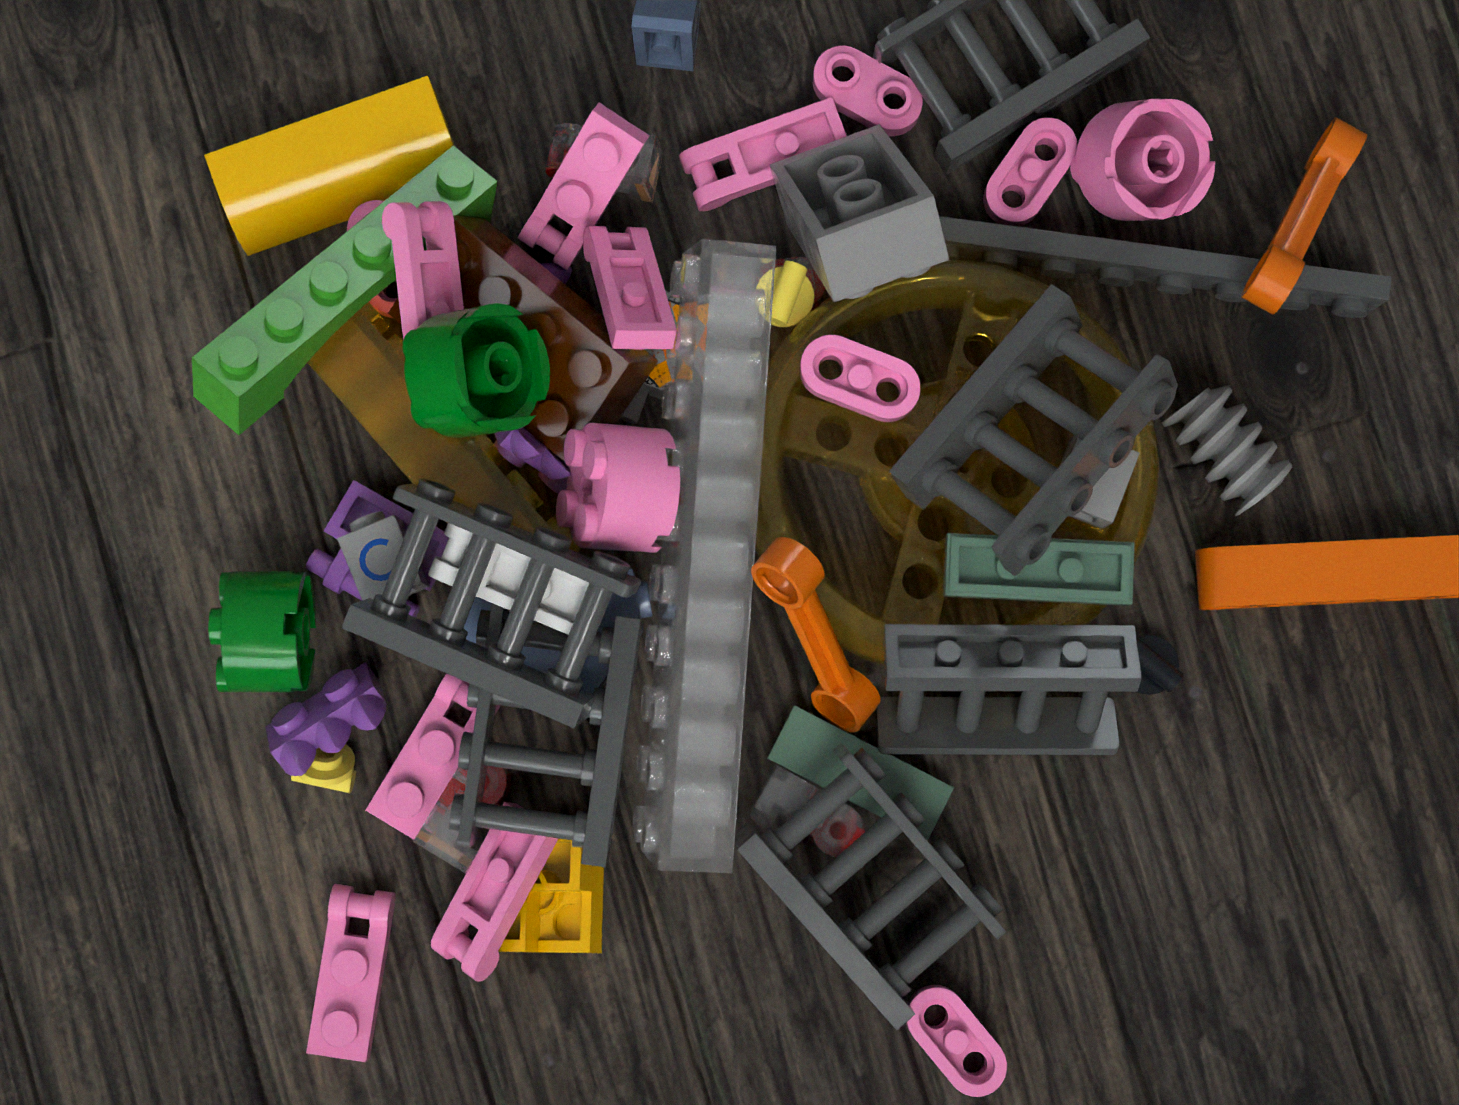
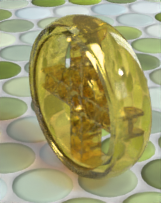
(990, 306)

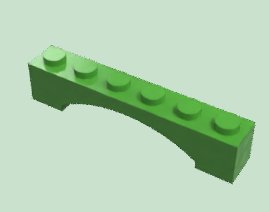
(264, 350)

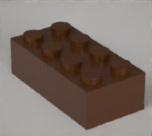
(586, 374)

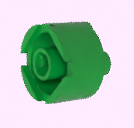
(475, 371)
(264, 631)

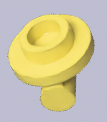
(791, 295)
(331, 770)

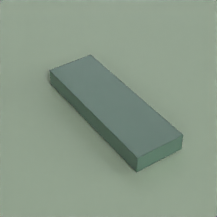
(1064, 574)
(807, 750)

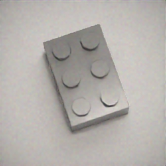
(860, 213)

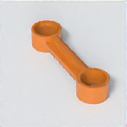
(1283, 260)
(789, 577)

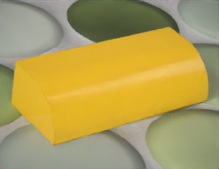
(328, 164)

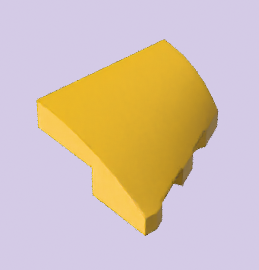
(562, 907)

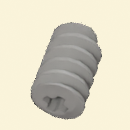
(1229, 447)

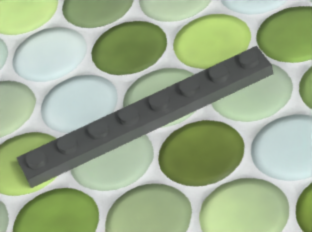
(1172, 268)

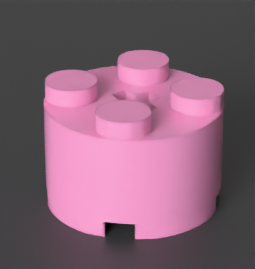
(1144, 160)
(618, 487)

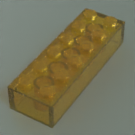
(371, 384)

